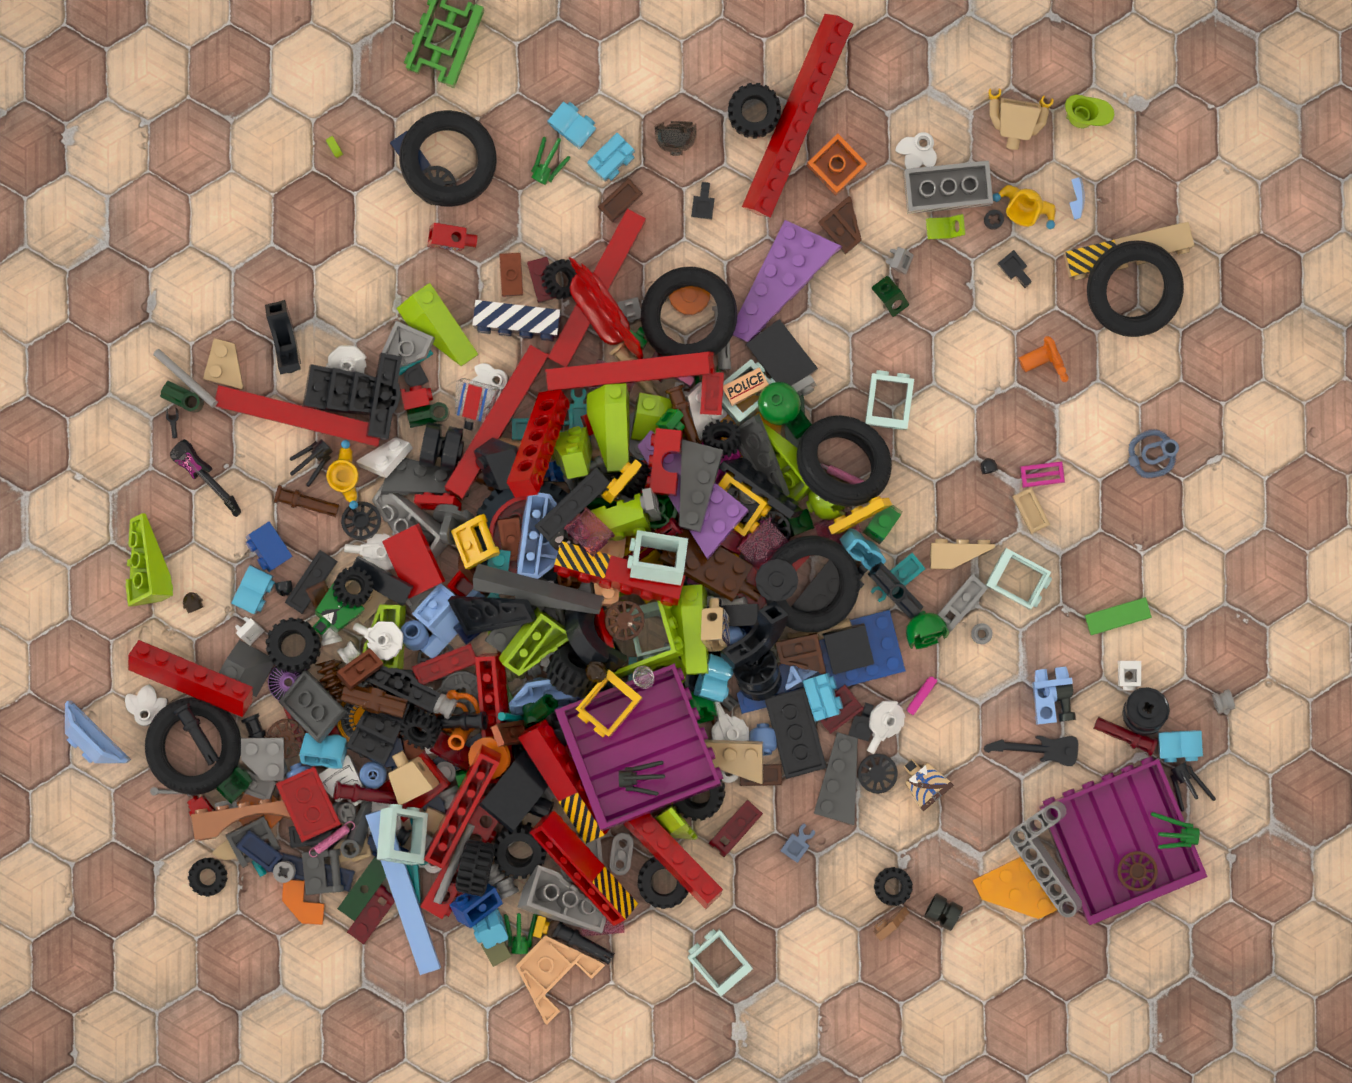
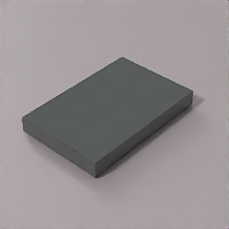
(312, 706)

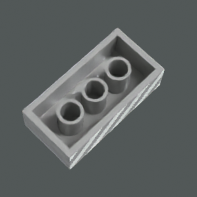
(948, 187)

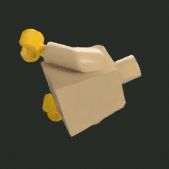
(1017, 118)

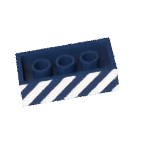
(516, 319)

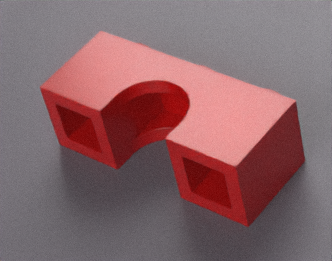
(665, 443)

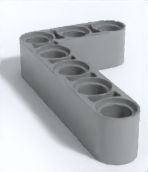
(1044, 858)

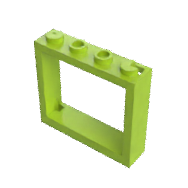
(675, 642)

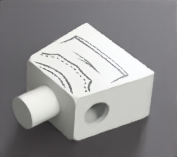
(347, 775)

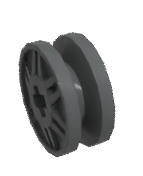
(458, 681)

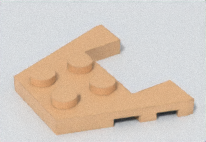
(546, 966)

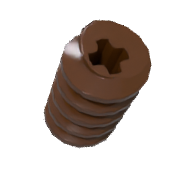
(333, 683)

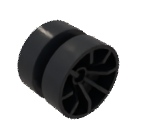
(447, 448)
(759, 679)

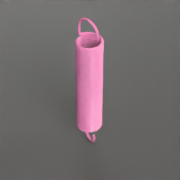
(834, 471)
(331, 839)

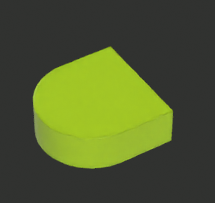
(334, 147)

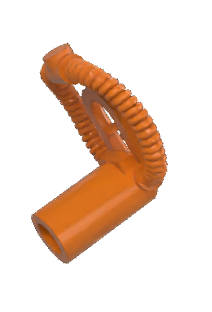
(1042, 355)
(458, 736)

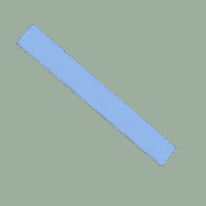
(407, 905)

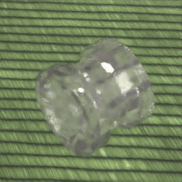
(640, 674)

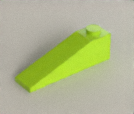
(429, 315)
(647, 413)
(610, 423)
(787, 459)
(148, 571)
(689, 617)
(675, 824)

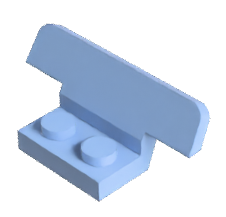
(439, 618)

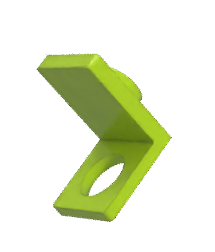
(945, 227)

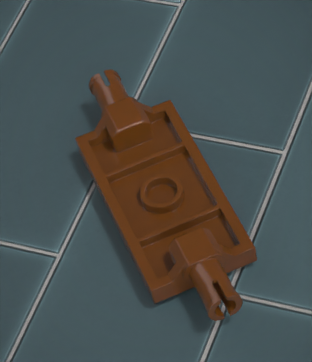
(720, 573)

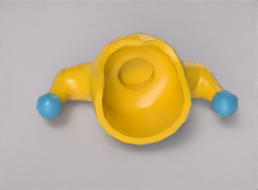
(1026, 206)
(344, 475)

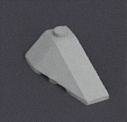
(403, 514)
(557, 899)

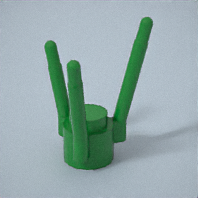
(542, 172)
(1189, 835)
(518, 942)

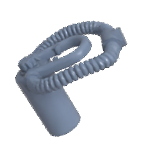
(1168, 446)

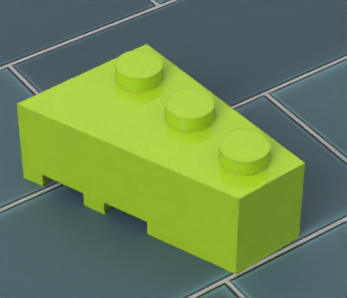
(573, 452)
(624, 518)
(394, 614)
(533, 643)

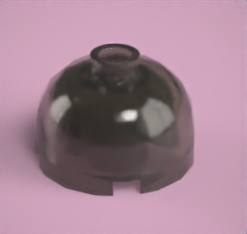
(676, 136)

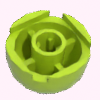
(823, 508)

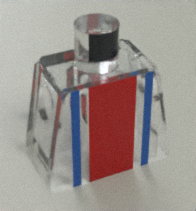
(474, 401)

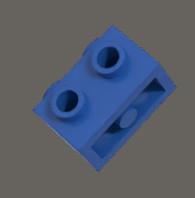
(268, 547)
(472, 909)

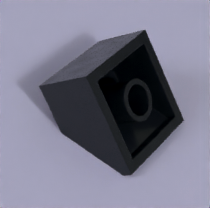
(496, 461)

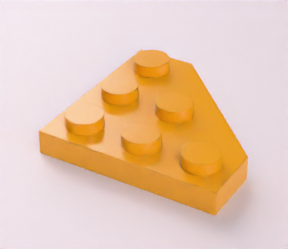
(1015, 889)

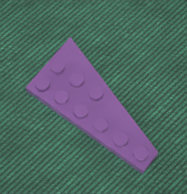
(786, 270)
(723, 510)

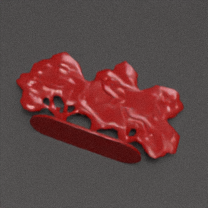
(602, 309)

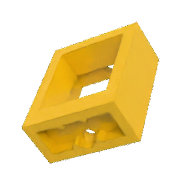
(762, 509)
(623, 687)

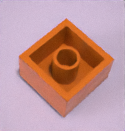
(836, 164)

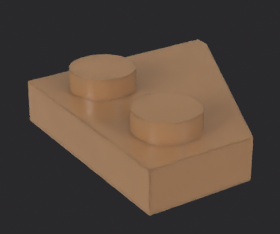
(884, 927)

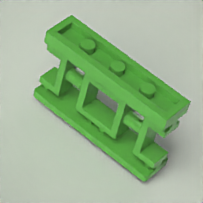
(460, 44)

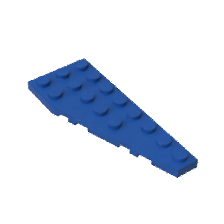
(884, 650)

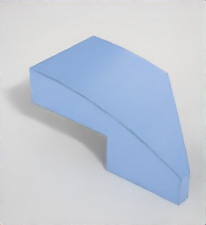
(1078, 205)
(797, 675)

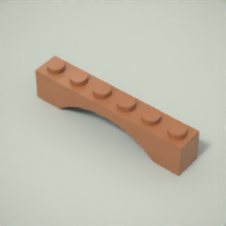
(211, 824)

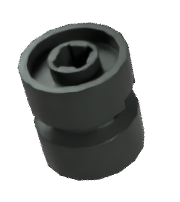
(943, 912)

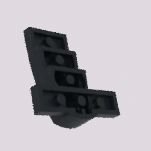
(357, 393)
(378, 733)

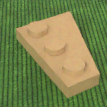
(739, 758)

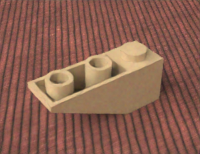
(950, 555)

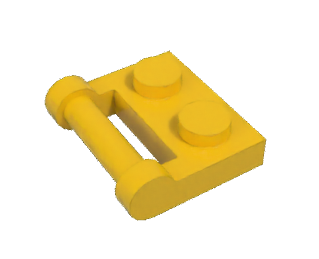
(617, 485)
(469, 544)

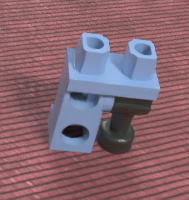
(1051, 691)

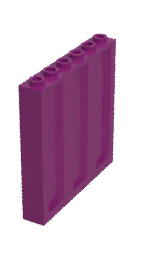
(656, 730)
(1115, 819)

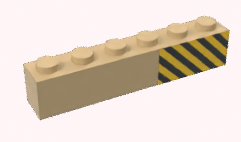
(1171, 238)

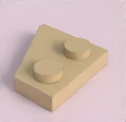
(223, 365)

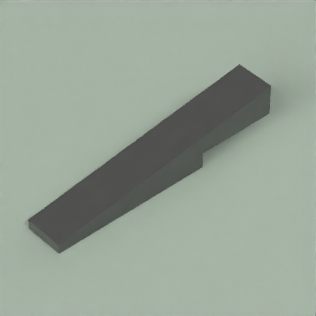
(535, 590)

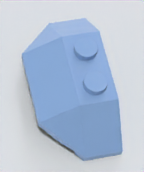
(534, 551)
(534, 690)
(90, 738)

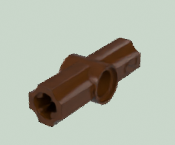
(375, 701)

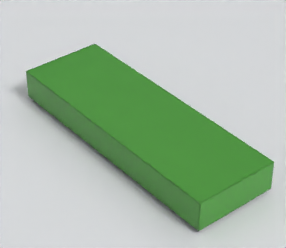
(1118, 616)

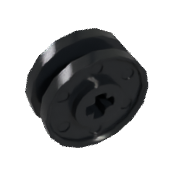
(1151, 701)

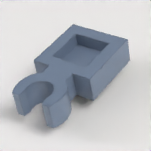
(796, 846)

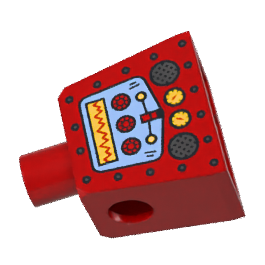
(441, 238)

